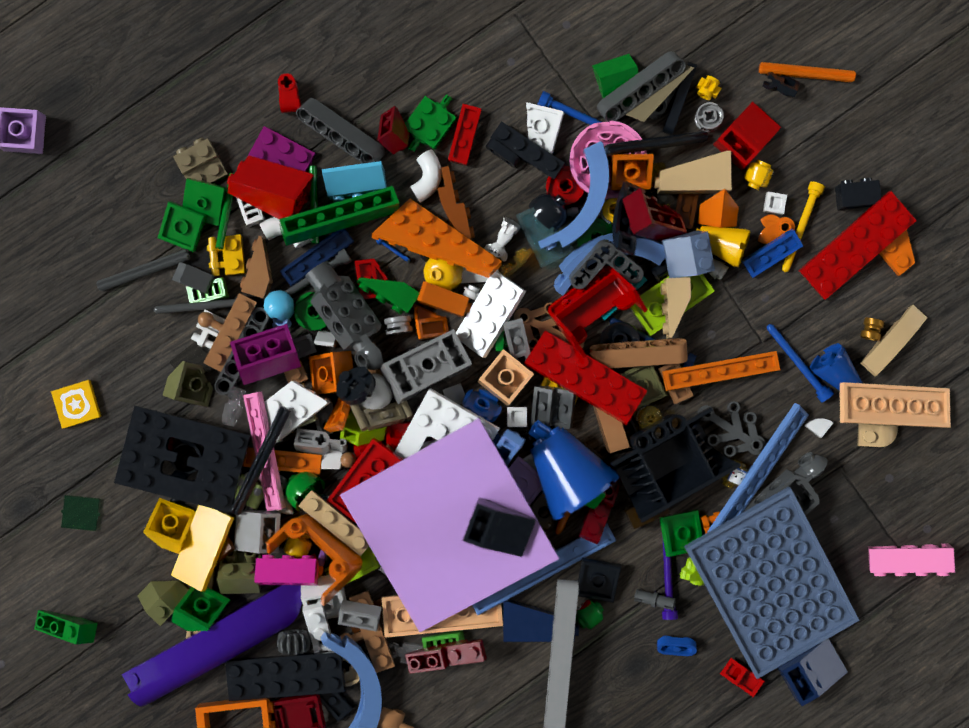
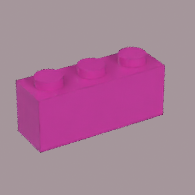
(286, 570)

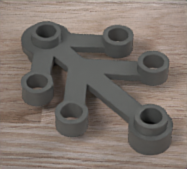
(735, 431)

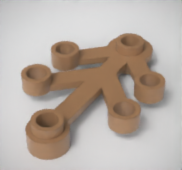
(541, 326)

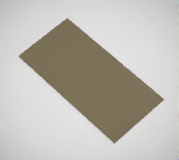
(648, 106)

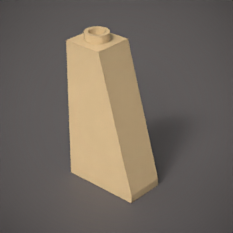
(699, 176)

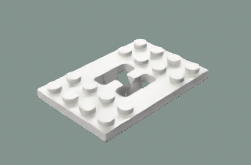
(437, 418)

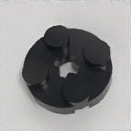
(348, 379)

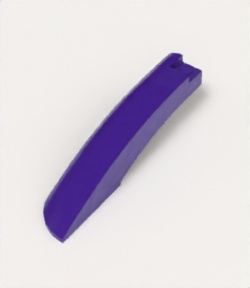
(213, 647)

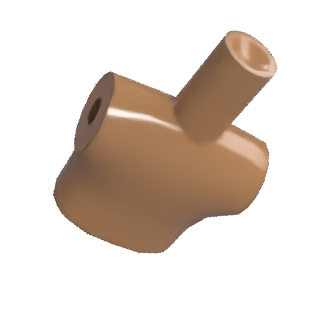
(392, 719)

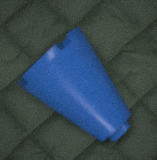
(835, 367)

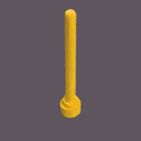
(815, 190)

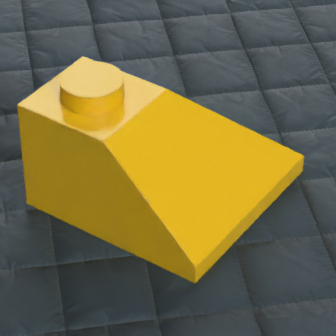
(169, 525)

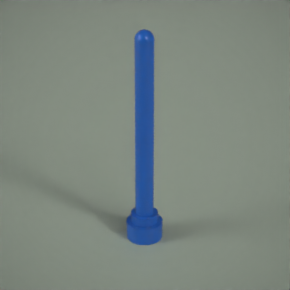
(546, 101)
(823, 393)

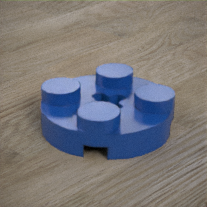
(474, 399)

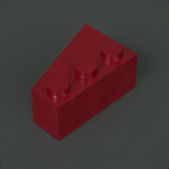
(651, 219)

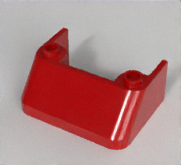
(584, 306)

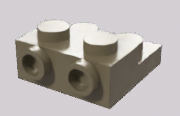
(201, 162)

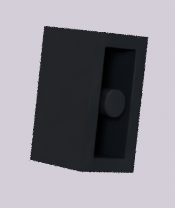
(857, 194)

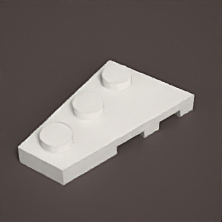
(543, 125)

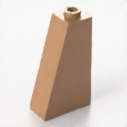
(612, 432)

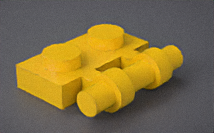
(232, 254)

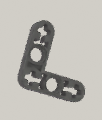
(608, 258)

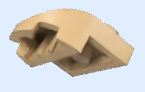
(876, 435)

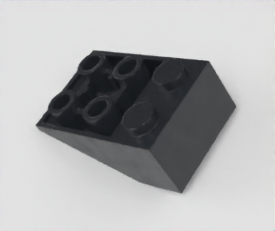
(498, 528)

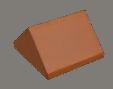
(633, 169)

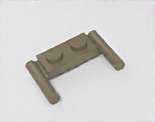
(378, 418)

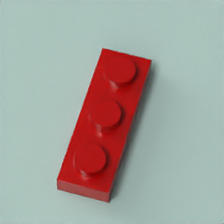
(464, 134)

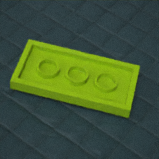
(653, 319)

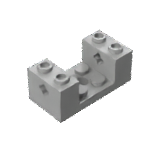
(409, 377)

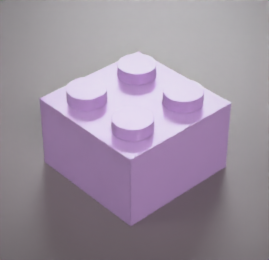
(22, 130)

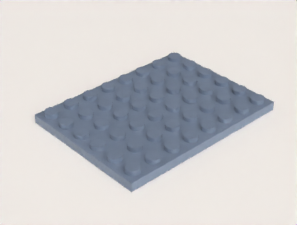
(772, 582)

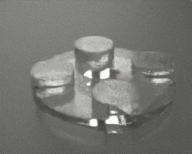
(232, 409)

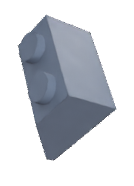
(688, 254)

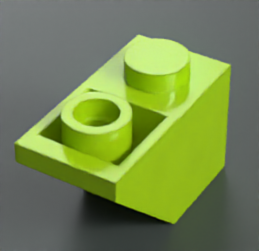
(354, 435)

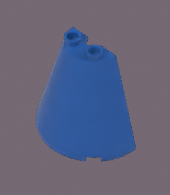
(569, 472)

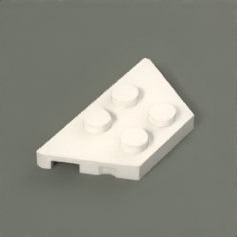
(299, 400)

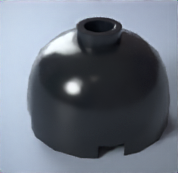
(550, 210)

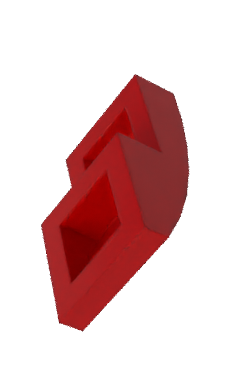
(741, 677)

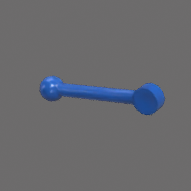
(381, 241)

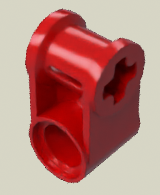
(288, 97)

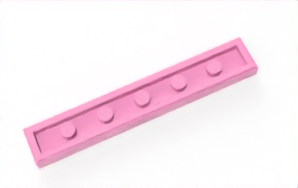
(259, 428)

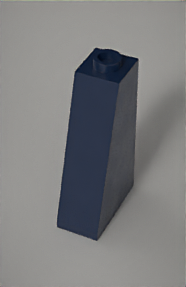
(527, 623)

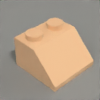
(505, 377)

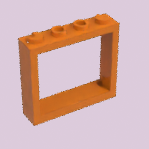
(266, 705)

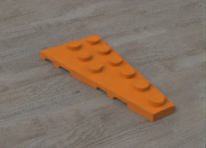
(432, 237)

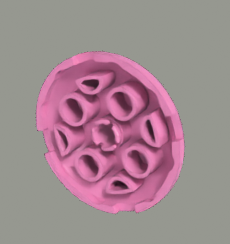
(608, 133)

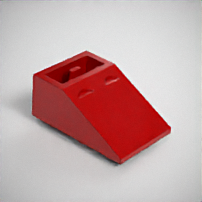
(747, 135)

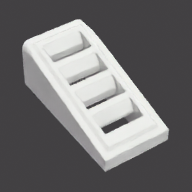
(253, 220)

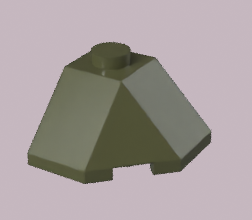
(188, 385)
(161, 598)

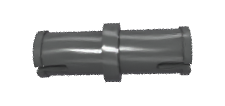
(655, 599)

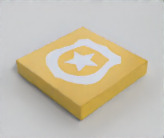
(76, 404)

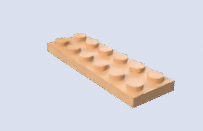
(894, 405)
(399, 623)

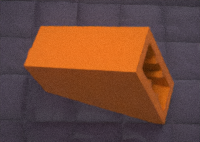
(444, 299)

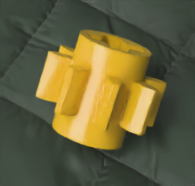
(708, 87)

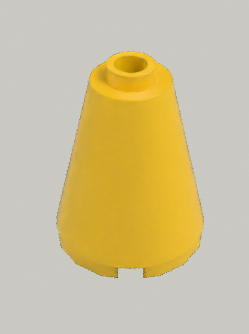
(727, 243)

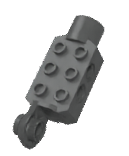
(346, 314)
(810, 468)

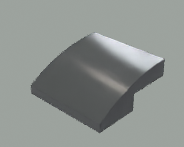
(553, 406)

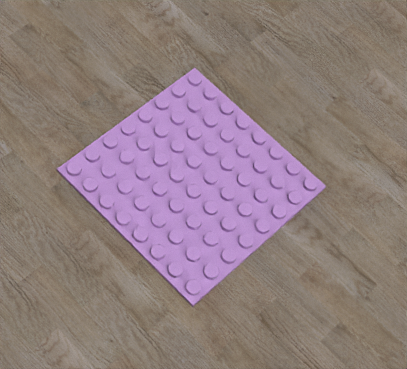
(419, 517)

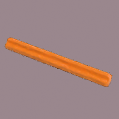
(807, 72)

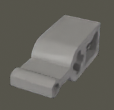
(309, 440)

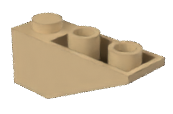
(676, 297)

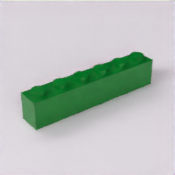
(338, 215)

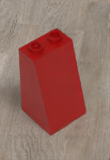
(270, 186)

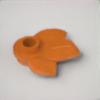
(773, 227)

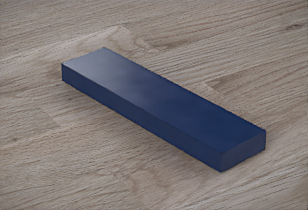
(319, 253)

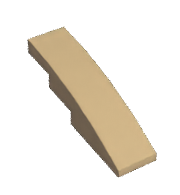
(893, 340)

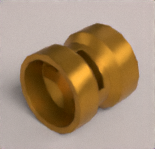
(872, 329)

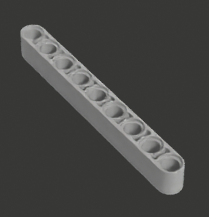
(561, 653)

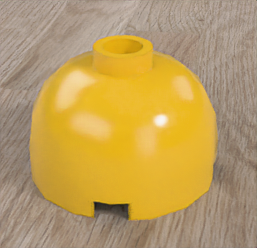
(442, 274)

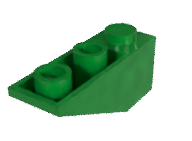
(395, 293)
(66, 627)

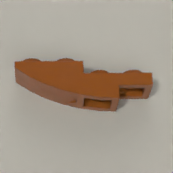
(456, 213)

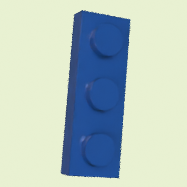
(772, 253)

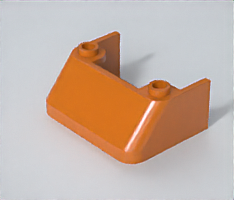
(345, 561)

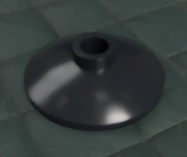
(610, 333)

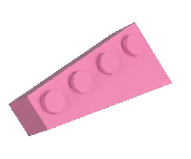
(911, 560)

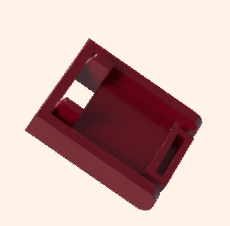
(297, 712)

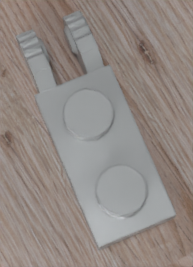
(517, 338)

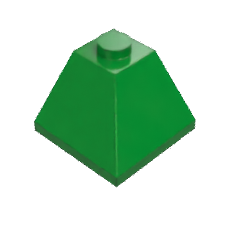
(199, 609)

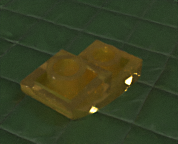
(520, 259)

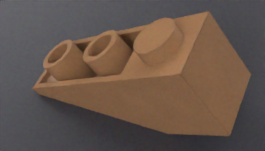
(259, 276)

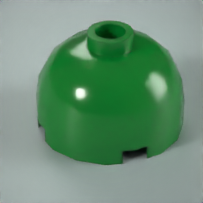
(300, 486)

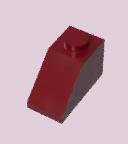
(393, 131)

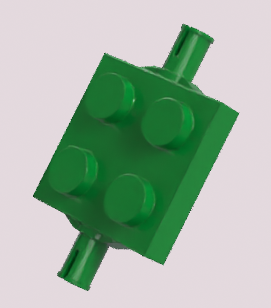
(430, 123)

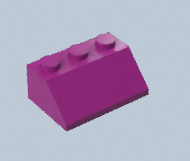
(265, 354)

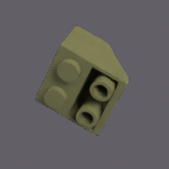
(237, 573)

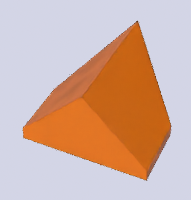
(718, 211)
(429, 324)

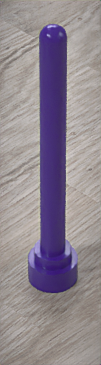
(666, 613)

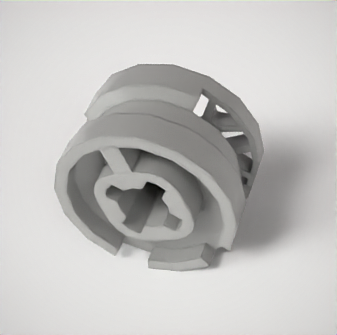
(709, 116)
(401, 323)

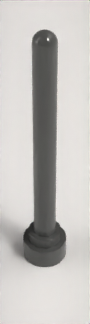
(341, 259)
(195, 306)

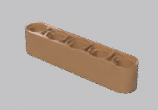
(640, 353)

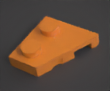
(899, 254)
(337, 417)

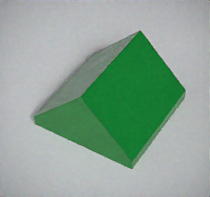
(614, 73)

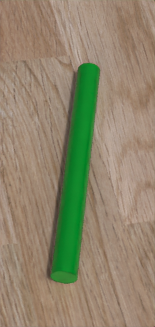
(314, 196)
(224, 219)

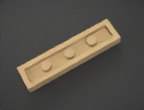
(334, 522)

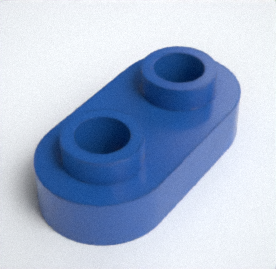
(676, 646)

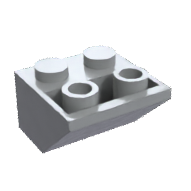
(254, 529)

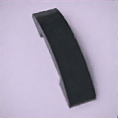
(621, 231)

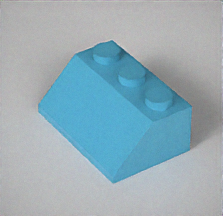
(353, 180)

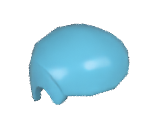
(279, 305)

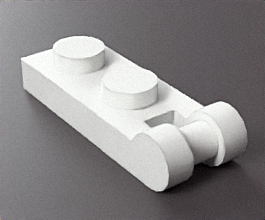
(316, 624)

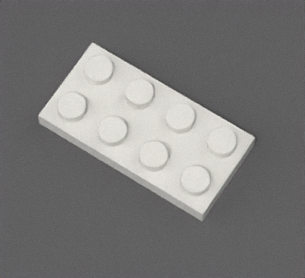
(488, 313)

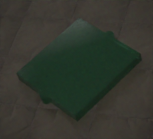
(80, 512)

